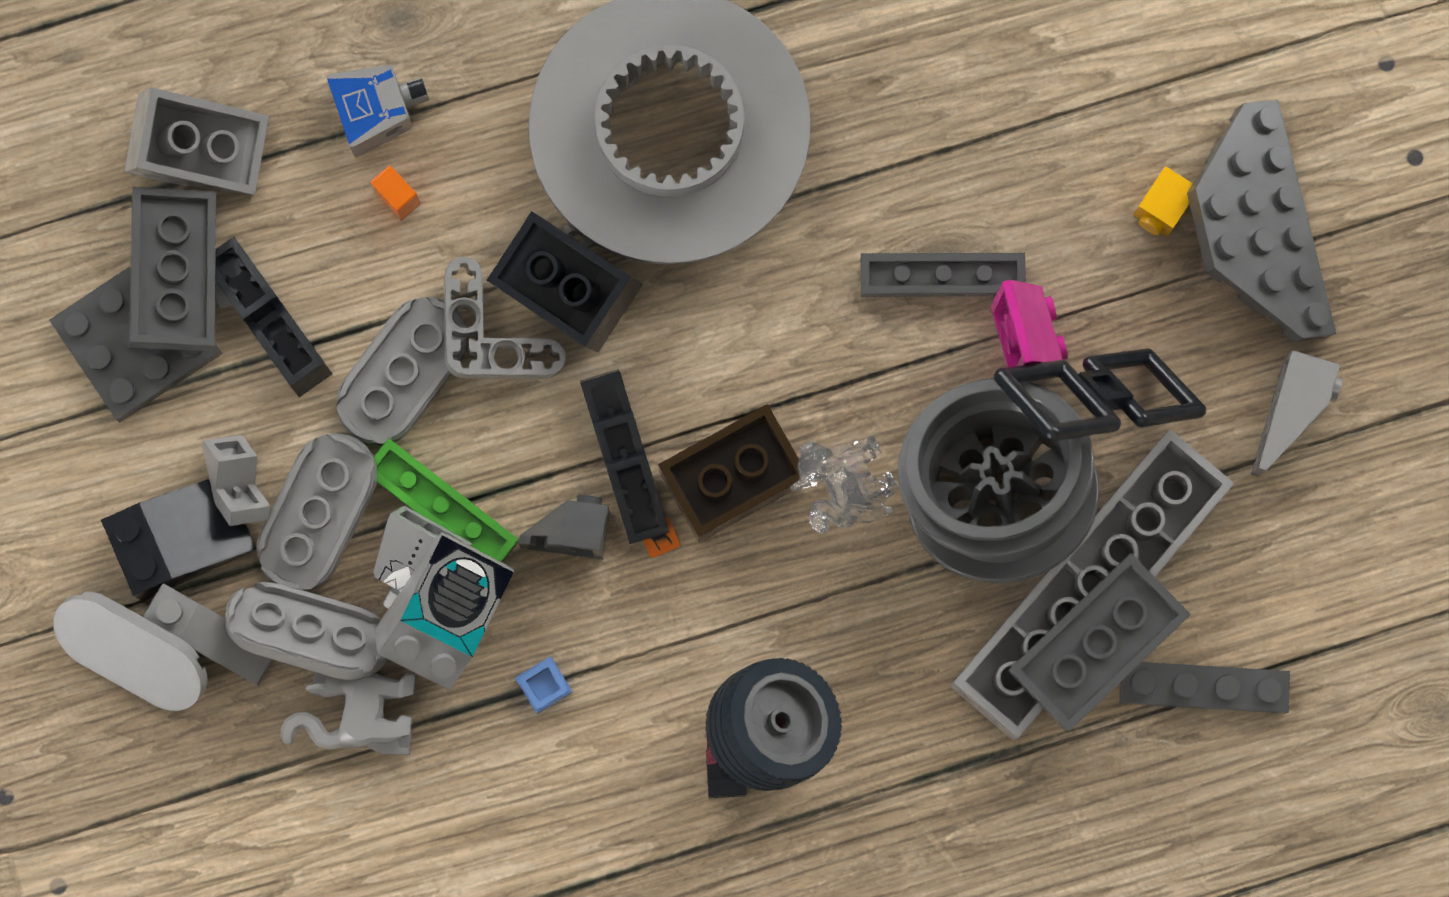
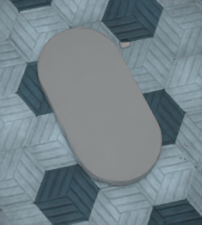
(398, 373)
(317, 511)
(305, 630)
(130, 651)

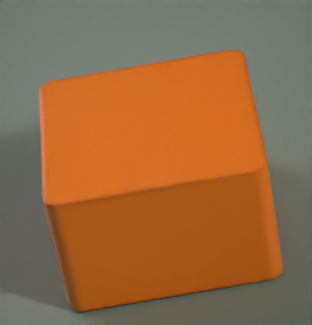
(395, 192)

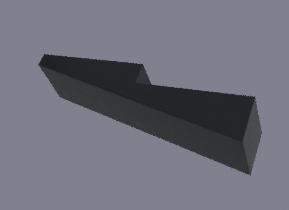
(268, 318)

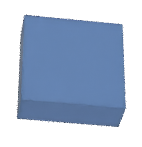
(543, 685)

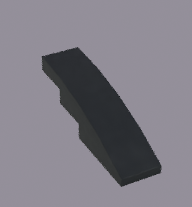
(624, 456)

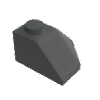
(571, 529)

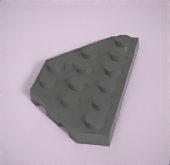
(1257, 224)

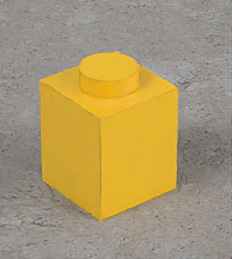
(1163, 203)

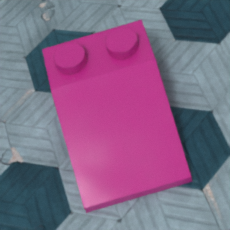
(1025, 324)

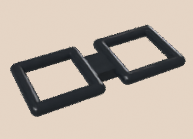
(1099, 393)

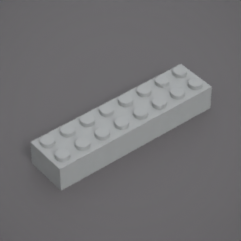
(1144, 517)

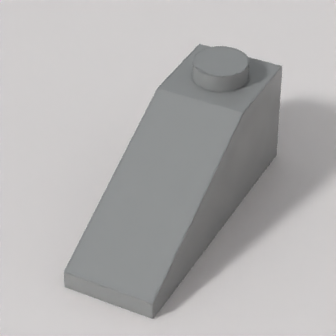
(1300, 396)
(204, 632)

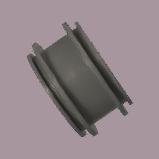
(948, 442)

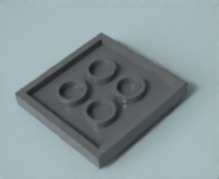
(99, 340)

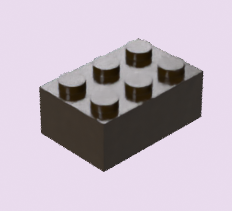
(731, 473)

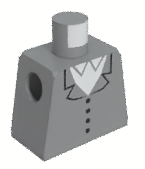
(403, 547)

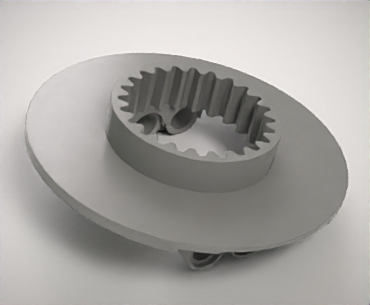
(669, 219)

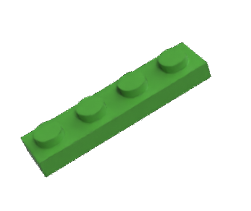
(440, 502)

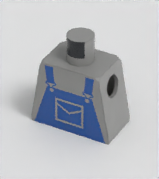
(374, 105)

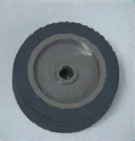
(773, 724)

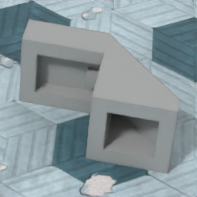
(232, 479)

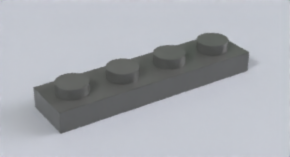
(938, 273)
(1207, 687)

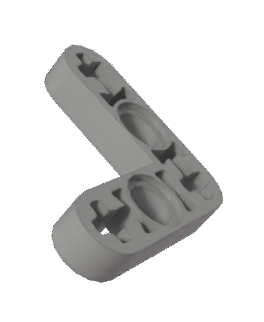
(484, 348)

